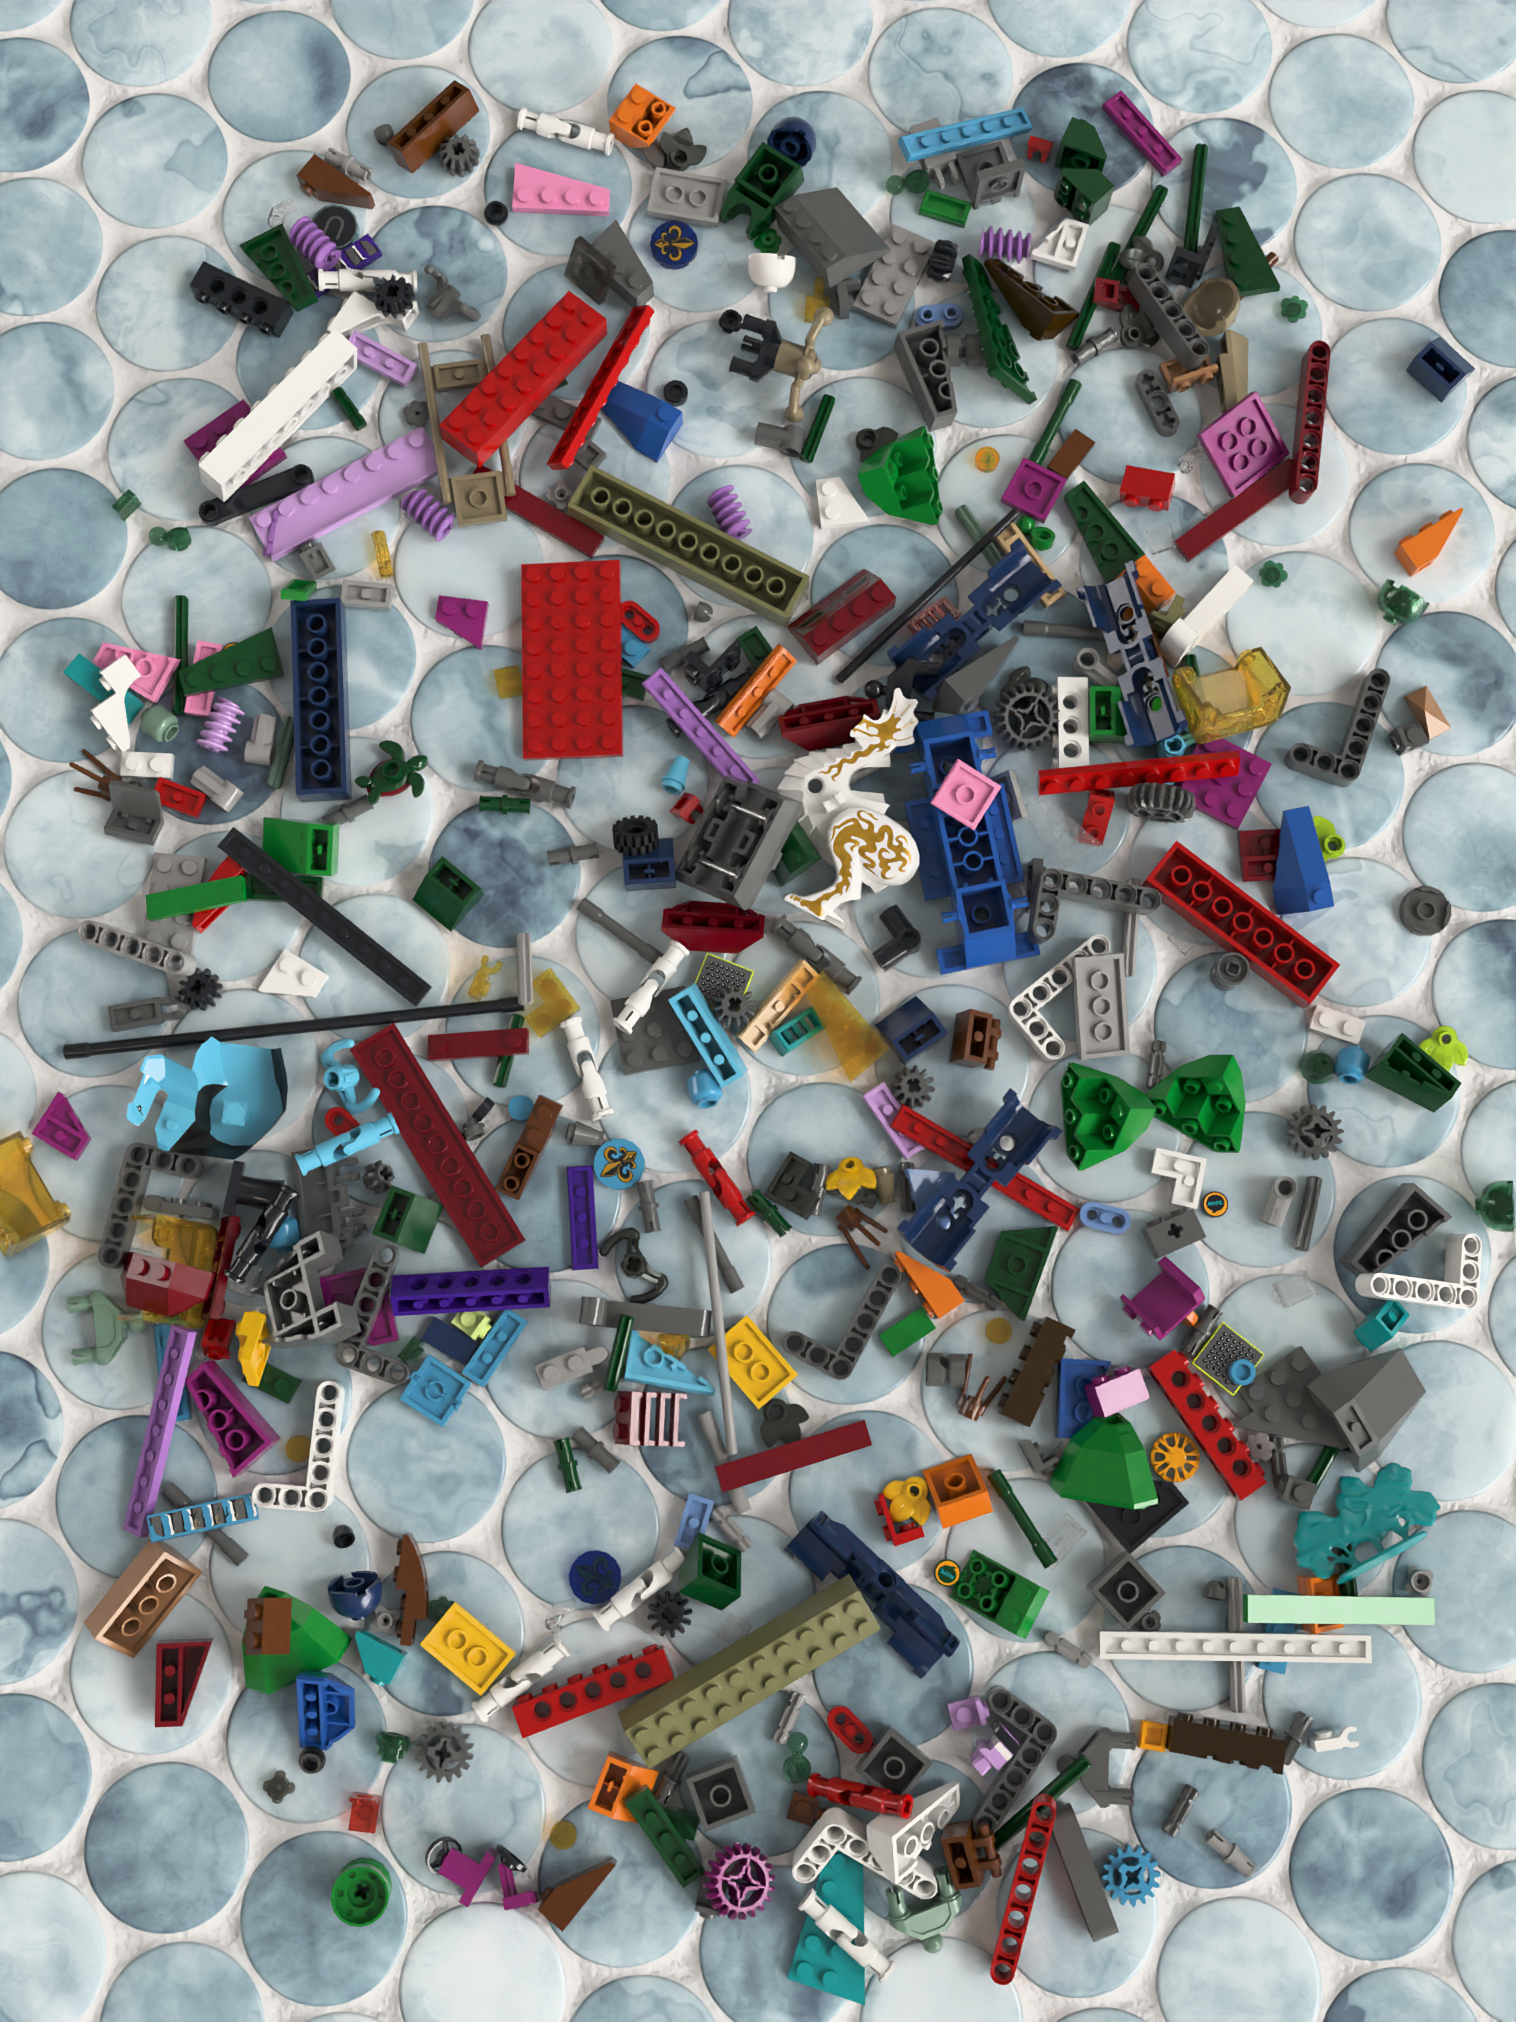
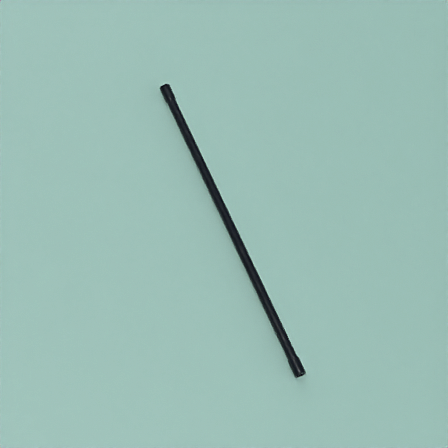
(86, 1049)

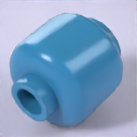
(1352, 1064)
(704, 1089)
(286, 1236)

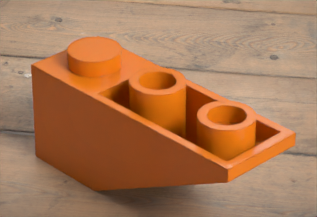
(1422, 549)
(936, 1290)

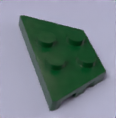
(1019, 1266)

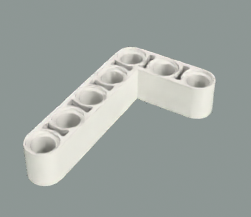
(1188, 632)
(1050, 990)
(1457, 1291)
(316, 1458)
(848, 1834)

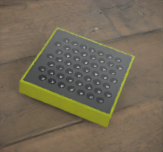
(718, 975)
(1220, 1351)

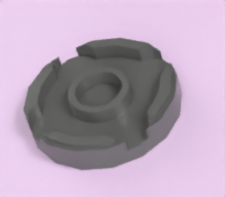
(1425, 911)

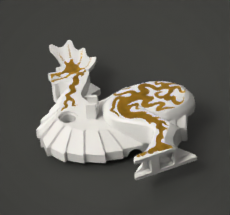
(852, 825)

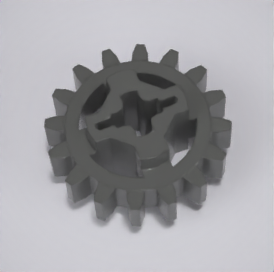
(1314, 1142)
(457, 1753)

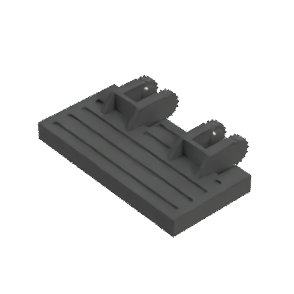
(323, 1198)

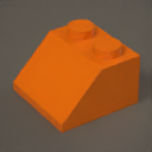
(1152, 587)
(957, 1491)

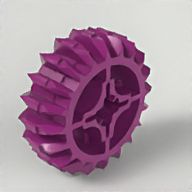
(737, 1892)

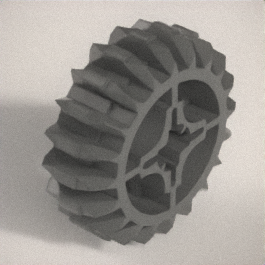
(1031, 707)
(1161, 802)

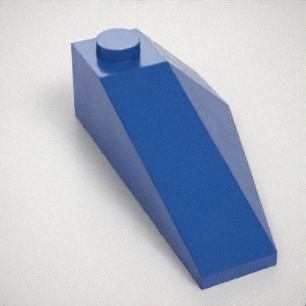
(643, 419)
(1301, 872)

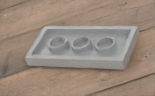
(894, 277)
(170, 873)
(1100, 1006)

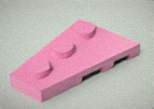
(154, 668)

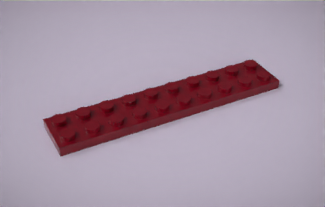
(438, 1145)

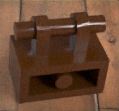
(975, 1039)
(268, 1626)
(965, 1856)

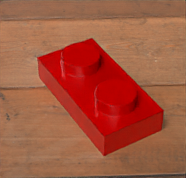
(180, 797)

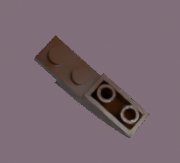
(530, 1147)
(411, 1576)

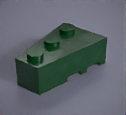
(1413, 1074)

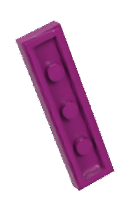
(1142, 133)

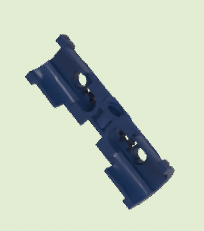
(1011, 572)
(1106, 611)
(1028, 1139)
(918, 1628)

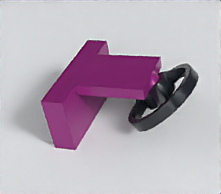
(508, 1864)
(460, 1867)

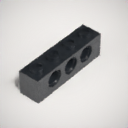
(210, 279)

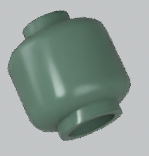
(159, 723)

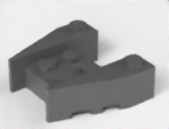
(297, 1300)

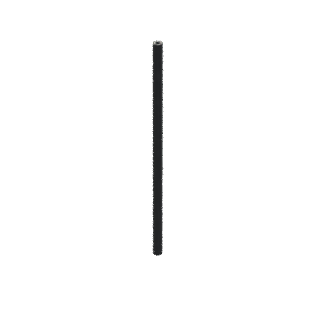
(927, 596)

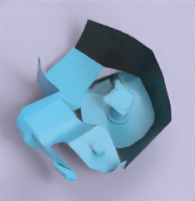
(218, 1105)

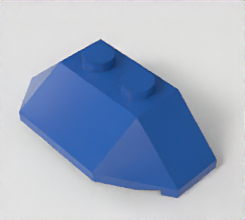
(324, 1708)

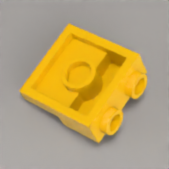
(252, 1352)

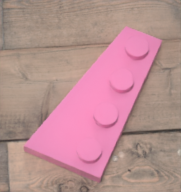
(554, 194)

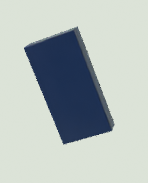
(450, 1341)

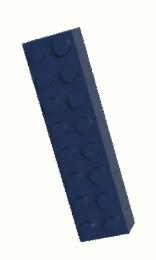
(320, 700)

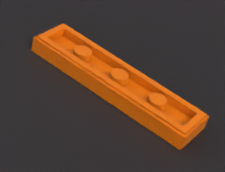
(755, 690)

